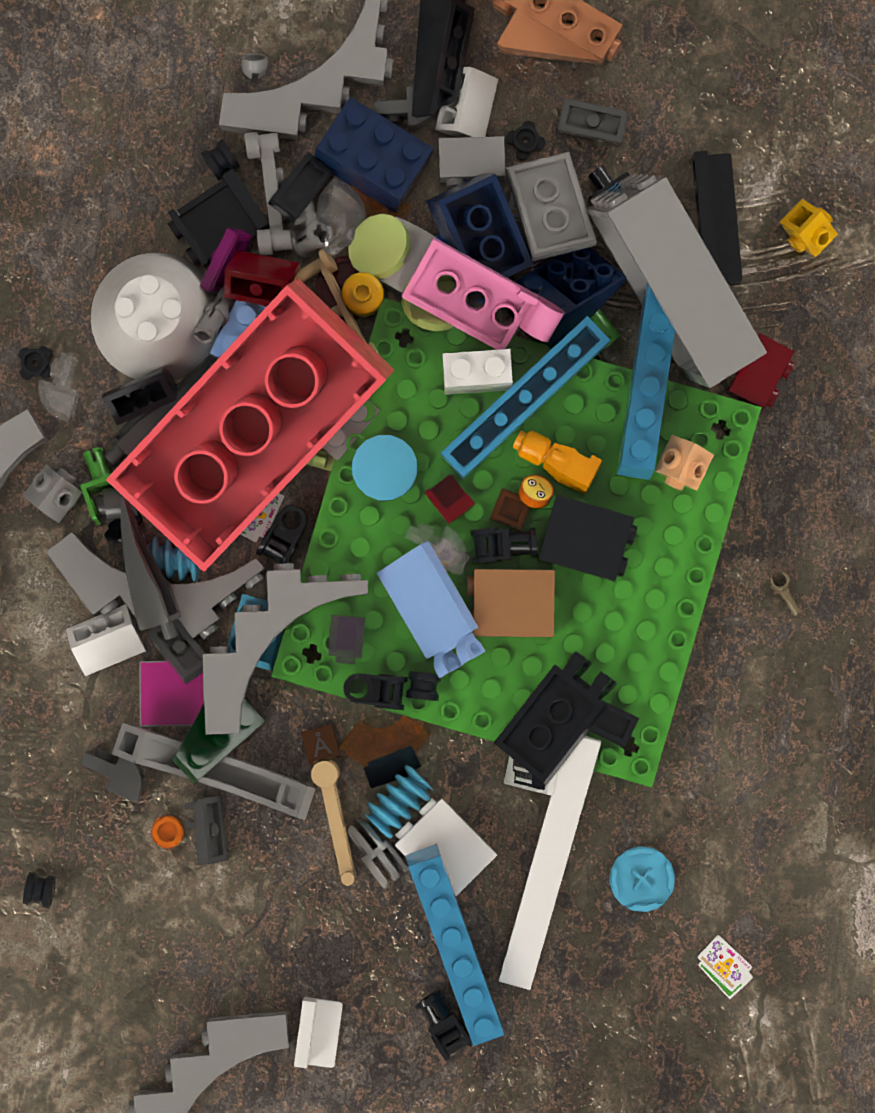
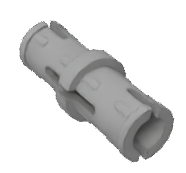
(215, 316)

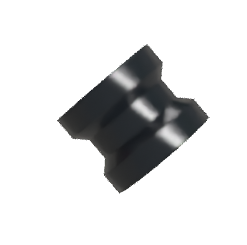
(220, 159)
(423, 686)
(39, 890)

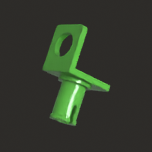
(99, 473)

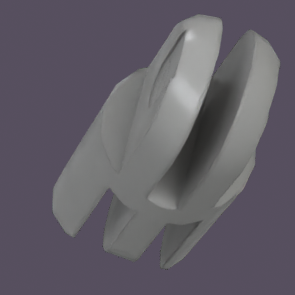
(376, 853)

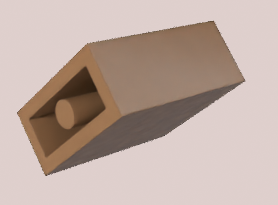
(512, 602)

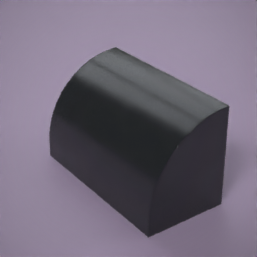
(141, 395)

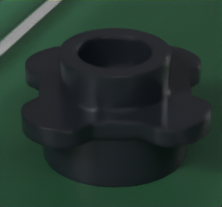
(524, 149)
(28, 356)

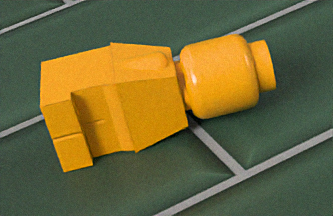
(559, 460)

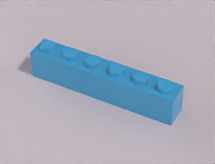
(646, 391)
(525, 397)
(454, 944)

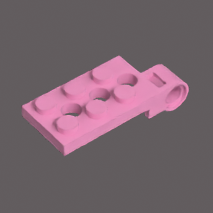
(531, 311)

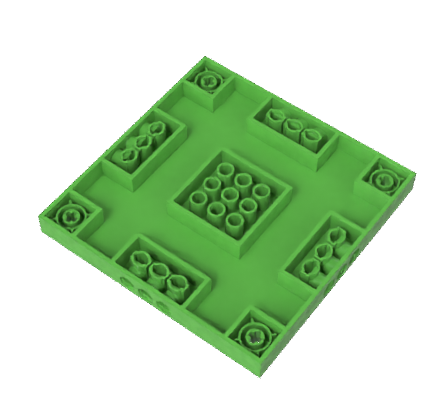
(627, 628)

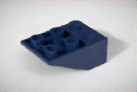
(575, 283)

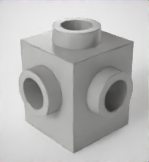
(53, 492)

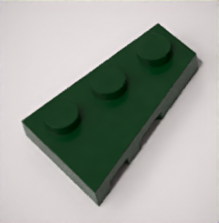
(203, 752)

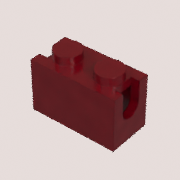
(257, 277)
(758, 380)

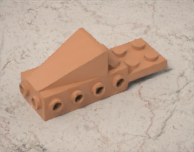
(547, 34)

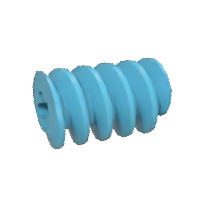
(173, 560)
(398, 801)

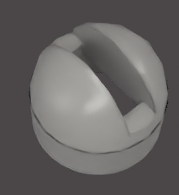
(255, 64)

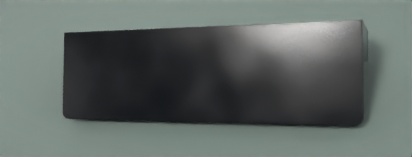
(717, 211)

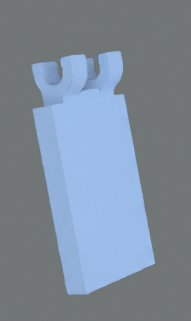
(432, 608)

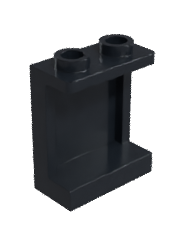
(211, 213)
(587, 538)

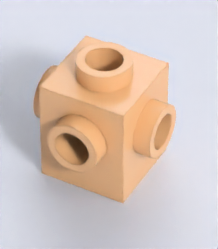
(683, 463)

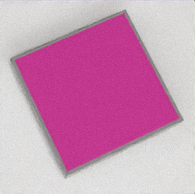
(165, 697)

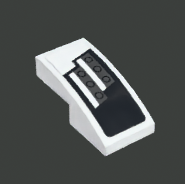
(521, 778)

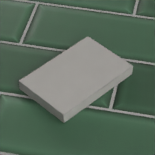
(551, 206)

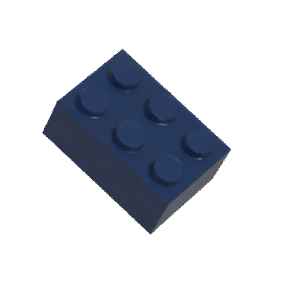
(373, 154)
(481, 224)

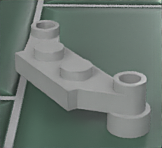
(264, 147)

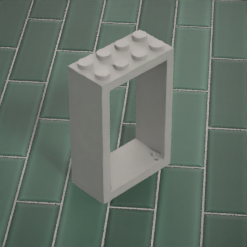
(661, 247)

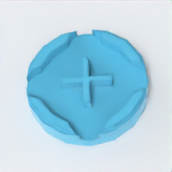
(384, 467)
(642, 878)

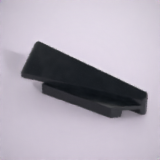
(440, 54)

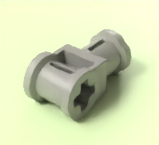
(309, 231)

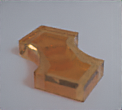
(369, 743)

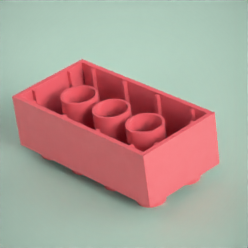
(250, 424)

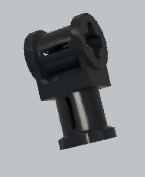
(500, 544)
(443, 1028)

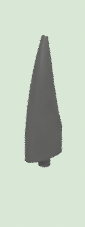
(138, 428)
(148, 587)

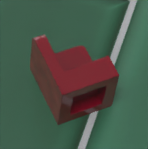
(449, 499)

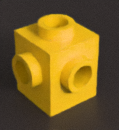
(808, 228)

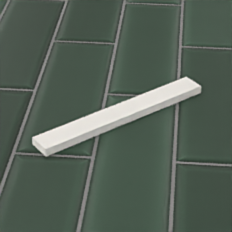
(548, 865)

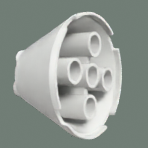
(148, 315)

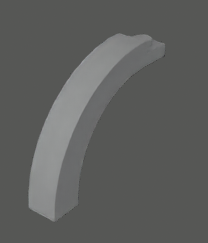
(230, 774)

